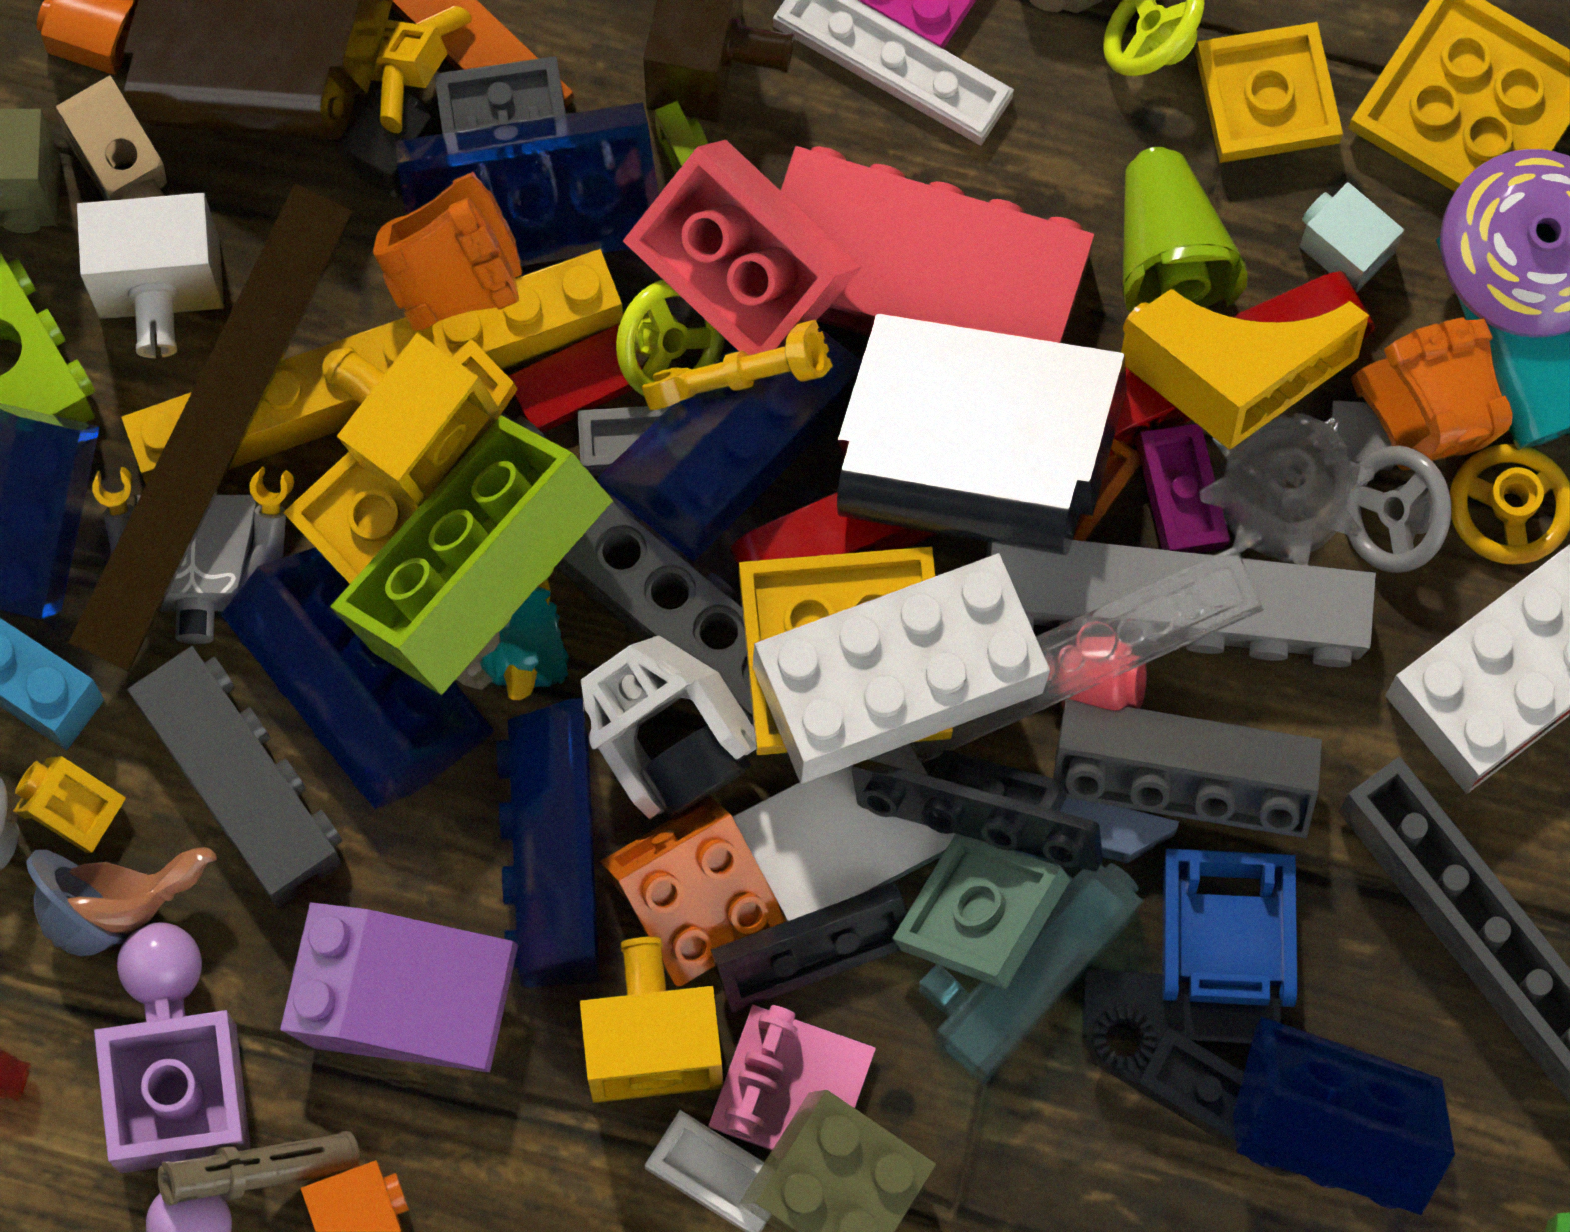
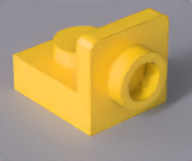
(67, 801)

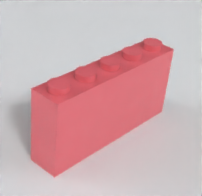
(939, 252)

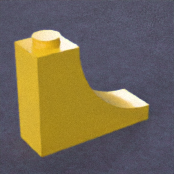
(1234, 370)

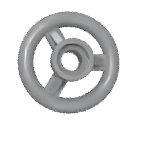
(1411, 509)

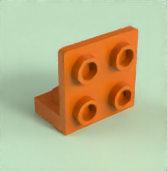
(694, 887)

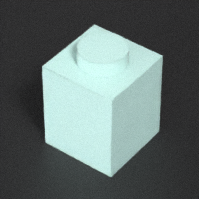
(1349, 235)

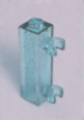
(994, 1021)

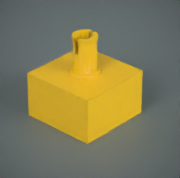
(413, 417)
(652, 1036)

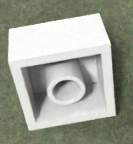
(150, 262)

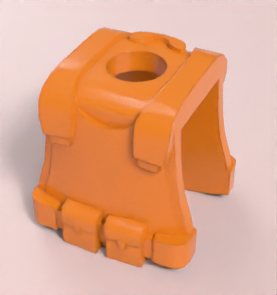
(450, 255)
(1438, 390)

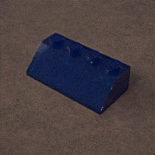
(725, 449)
(366, 712)
(551, 845)

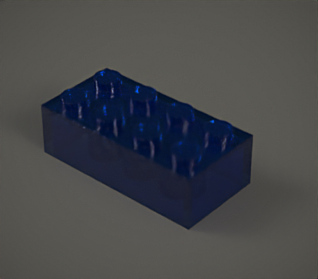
(558, 179)

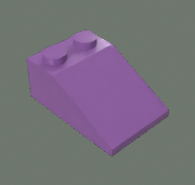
(398, 988)

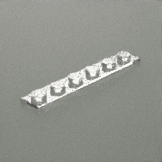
(1121, 639)

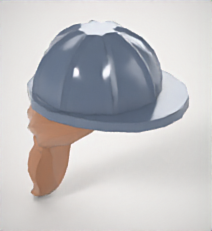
(103, 903)

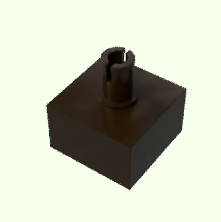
(696, 46)

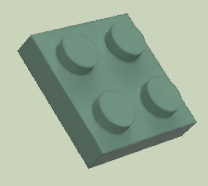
(981, 910)

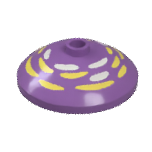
(1494, 247)

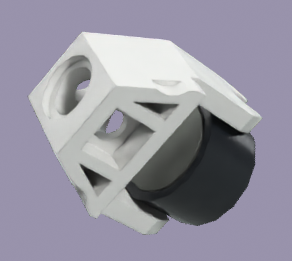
(640, 686)

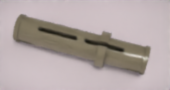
(234, 1171)

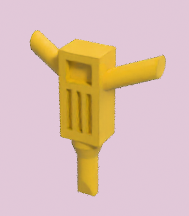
(411, 58)

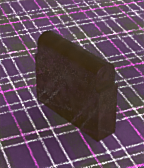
(252, 64)

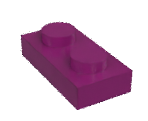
(1174, 472)

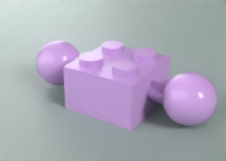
(171, 1081)

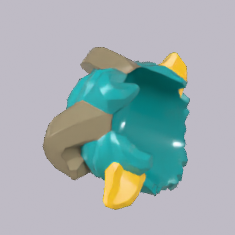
(524, 652)

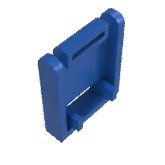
(1227, 943)

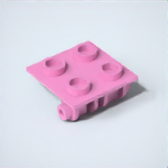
(776, 1070)

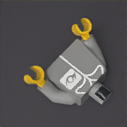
(224, 554)

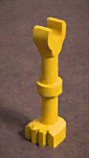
(802, 355)

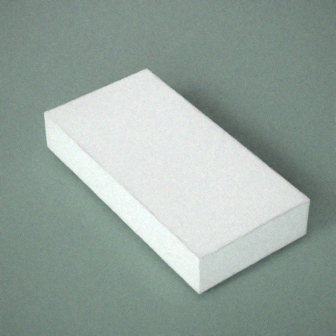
(707, 1169)

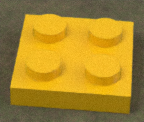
(1268, 92)

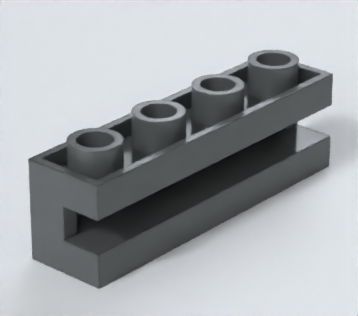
(1189, 767)
(236, 776)

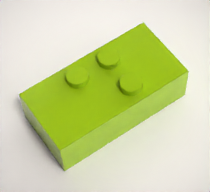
(472, 553)

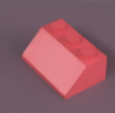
(740, 250)

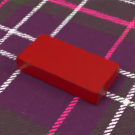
(571, 381)

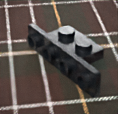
(984, 803)

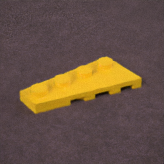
(354, 513)

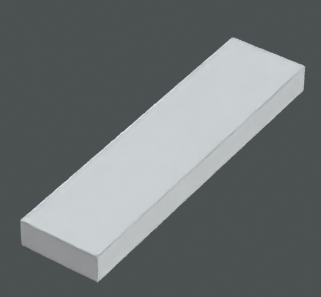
(898, 63)

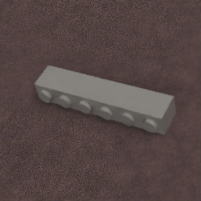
(1304, 605)

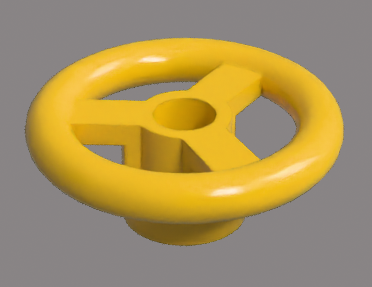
(1511, 481)

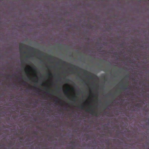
(499, 94)

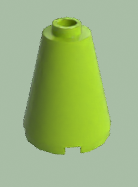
(1175, 236)

